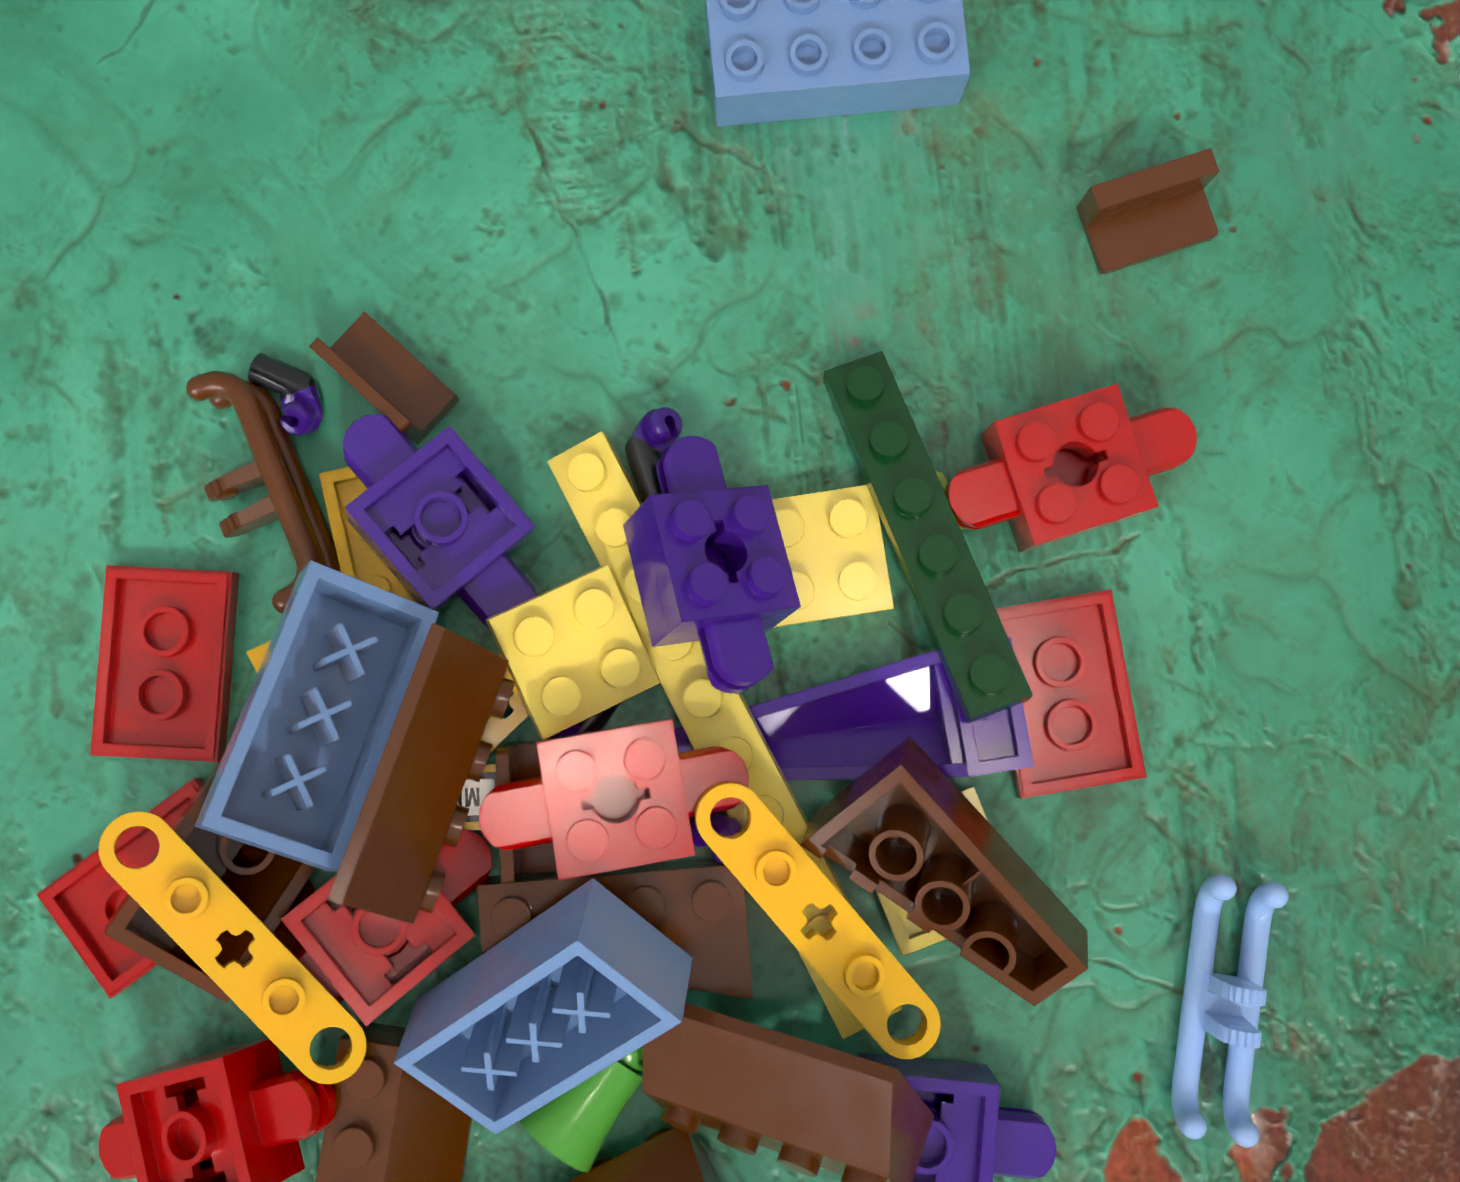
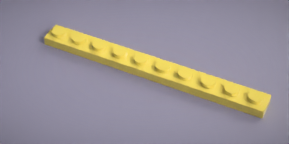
(602, 502)

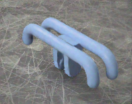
(1223, 1007)

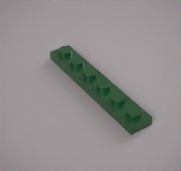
(926, 538)

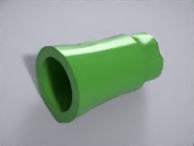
(581, 1118)

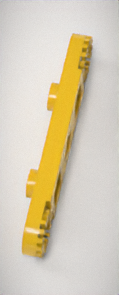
(195, 909)
(847, 955)

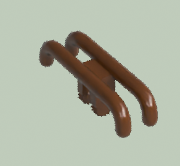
(274, 466)

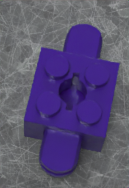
(436, 518)
(682, 571)
(969, 1130)

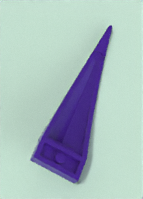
(859, 719)

